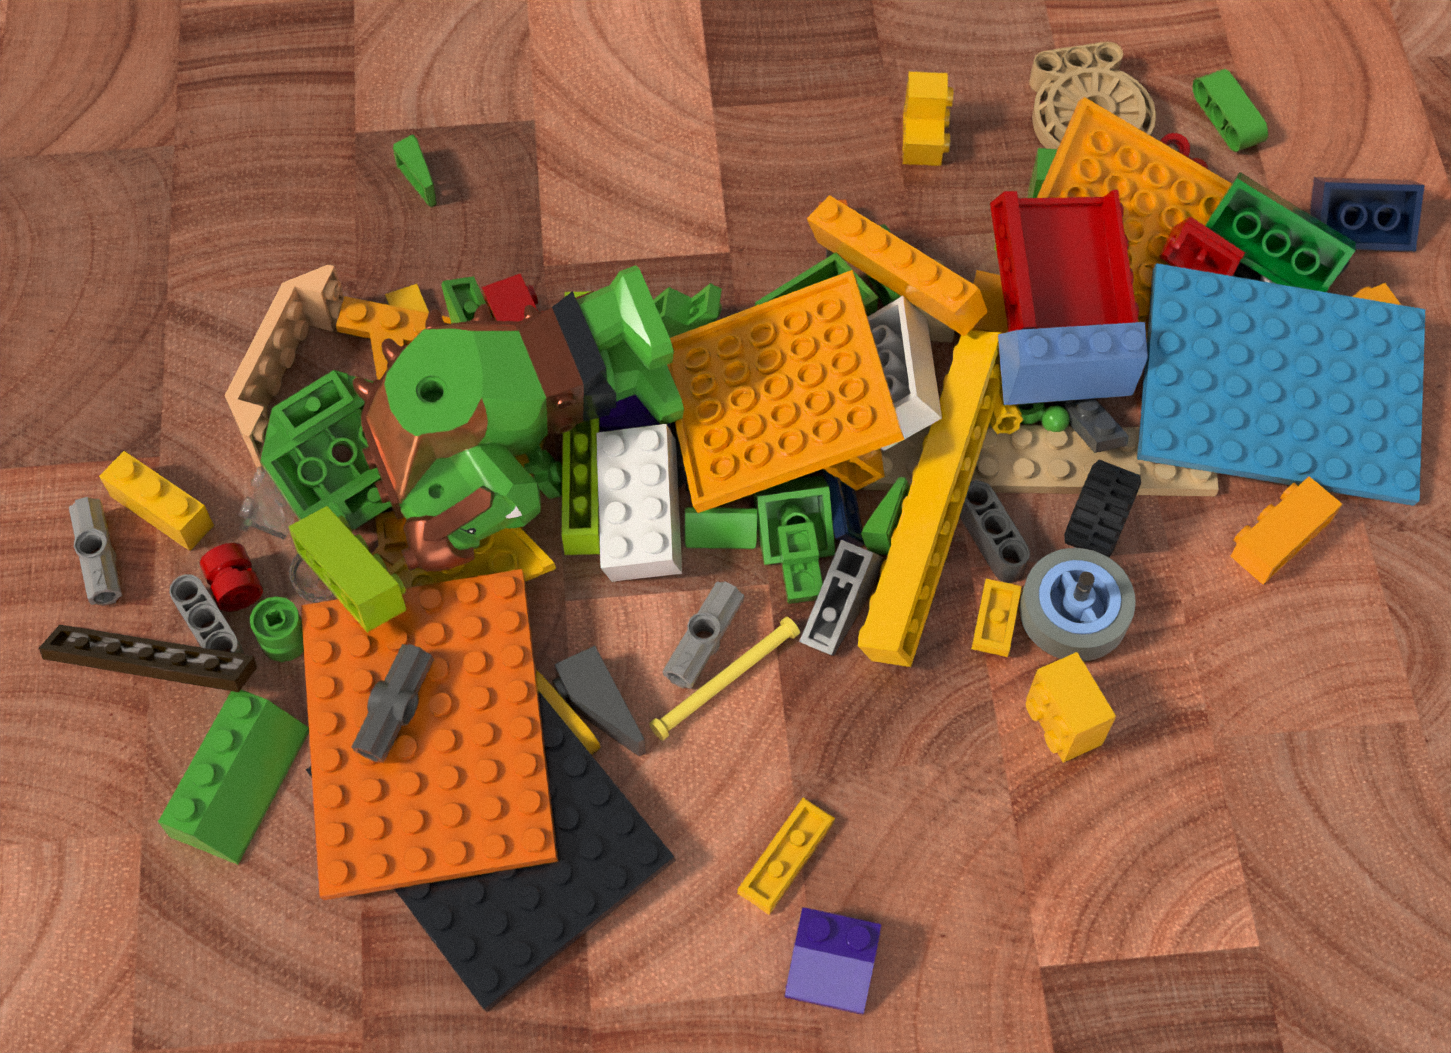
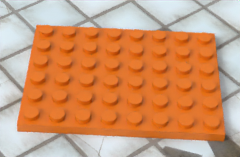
(464, 775)

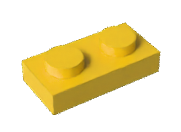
(996, 617)

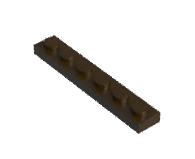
(149, 658)

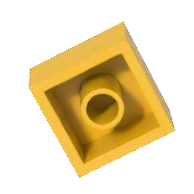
(1069, 707)

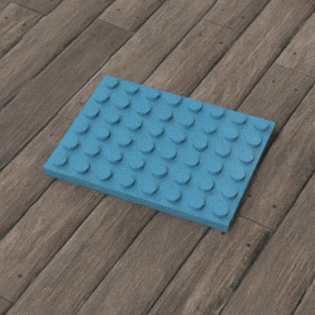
(1283, 384)

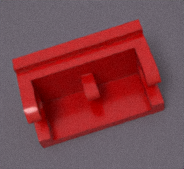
(1200, 249)

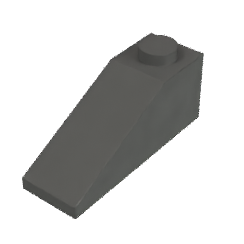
(841, 597)
(596, 698)

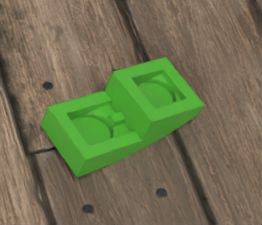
(800, 562)

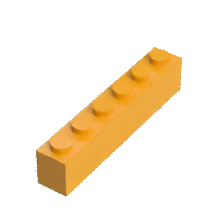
(898, 265)

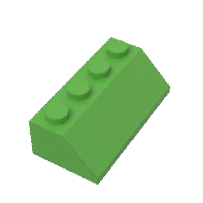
(234, 776)

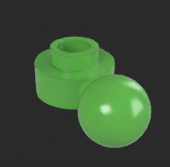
(1053, 418)

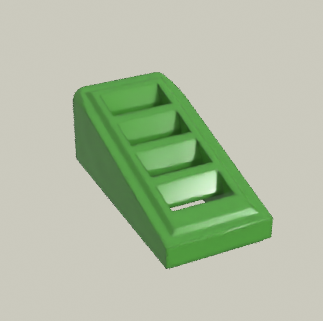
(413, 166)
(885, 519)

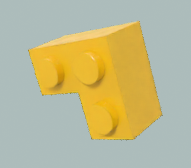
(926, 118)

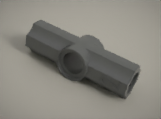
(392, 703)

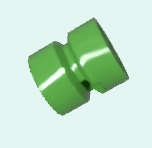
(278, 628)

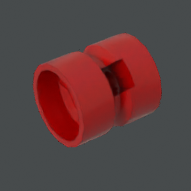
(231, 577)

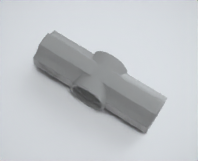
(97, 568)
(695, 652)

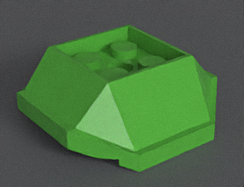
(301, 457)

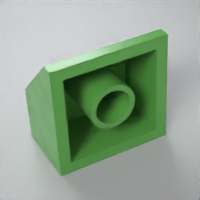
(794, 503)

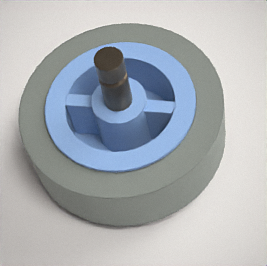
(1077, 604)

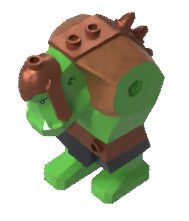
(491, 390)

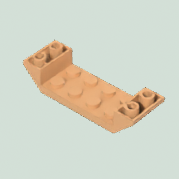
(299, 303)

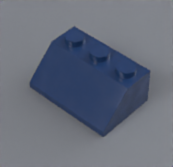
(1370, 211)

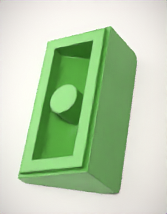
(721, 528)

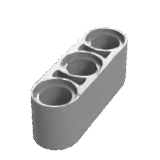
(201, 610)

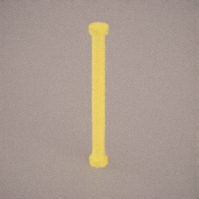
(724, 678)

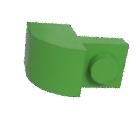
(685, 313)

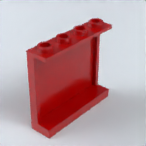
(1063, 261)

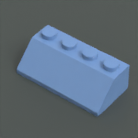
(1071, 362)

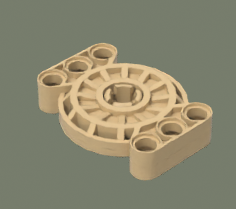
(1090, 72)

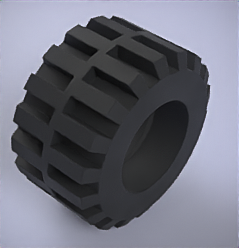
(1102, 508)

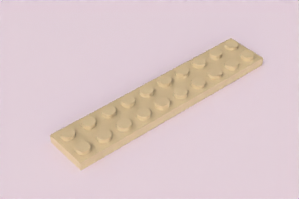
(1050, 463)

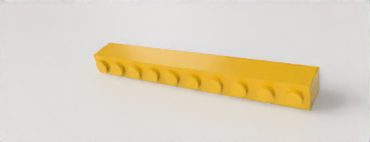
(933, 503)

